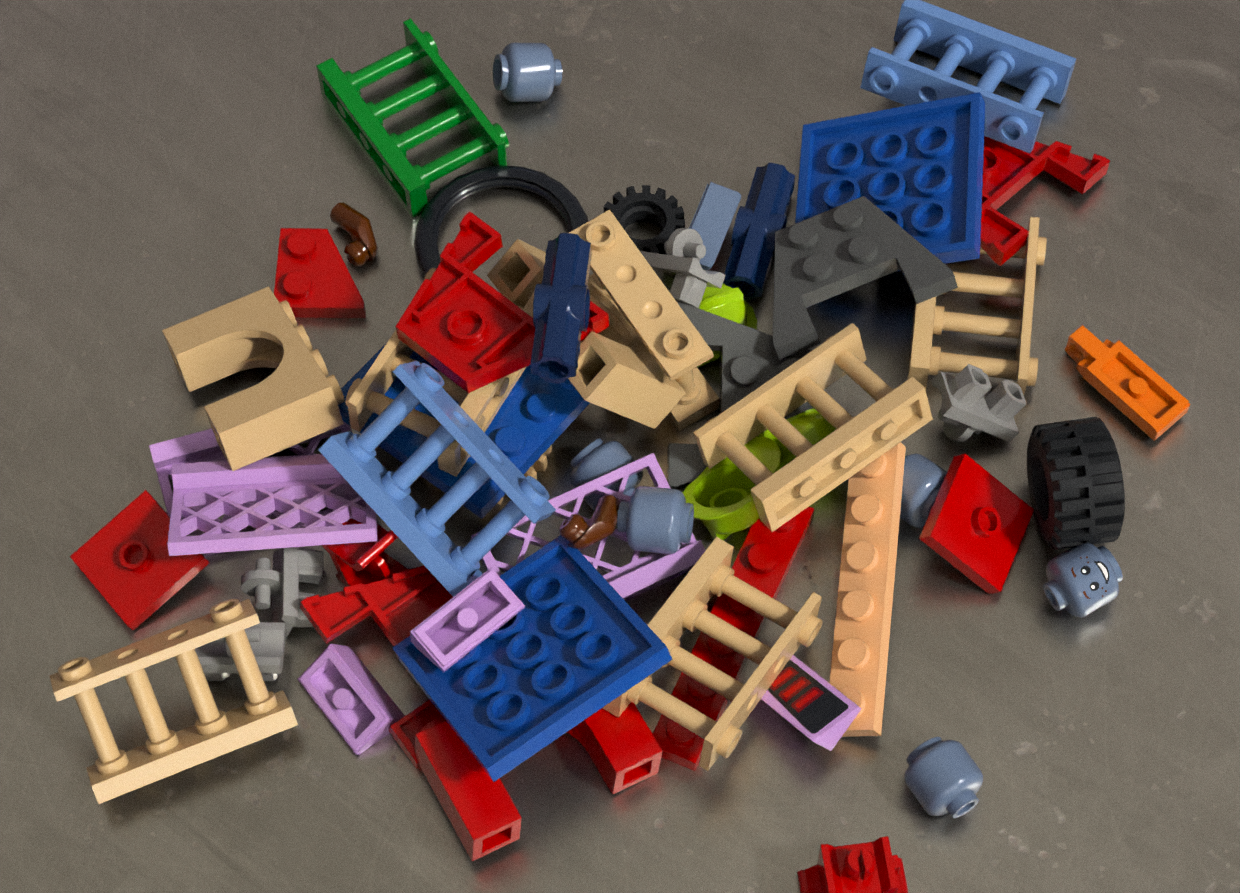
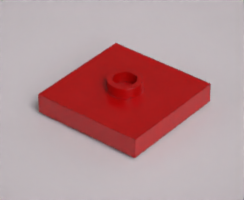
(976, 524)
(132, 561)

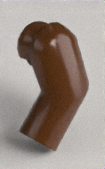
(360, 229)
(599, 526)

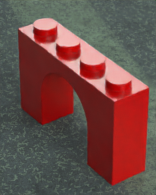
(484, 811)

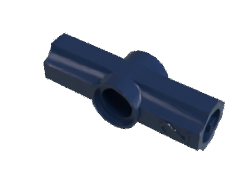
(755, 229)
(561, 308)

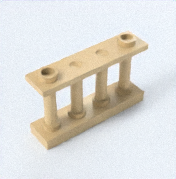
(652, 313)
(932, 319)
(481, 405)
(837, 456)
(688, 610)
(167, 750)

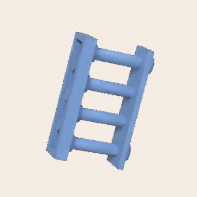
(977, 48)
(390, 491)

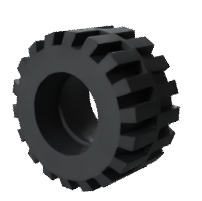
(1075, 483)

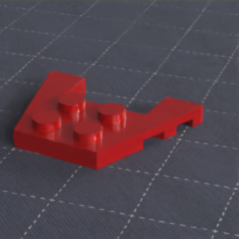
(1009, 170)
(465, 322)
(397, 608)

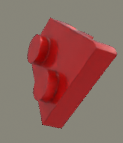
(315, 276)

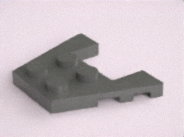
(837, 255)
(745, 364)

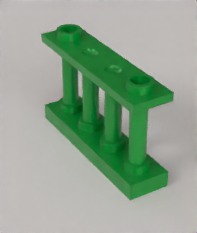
(389, 150)

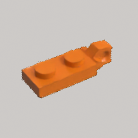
(1127, 382)

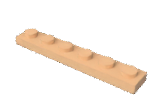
(867, 588)

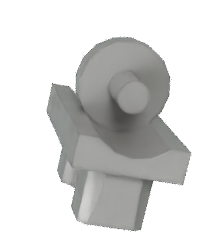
(681, 267)
(972, 408)
(282, 583)
(267, 644)

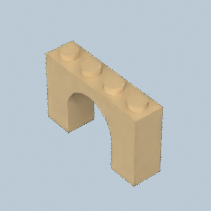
(613, 364)
(280, 410)

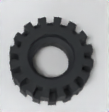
(648, 208)

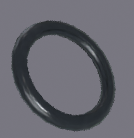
(484, 179)

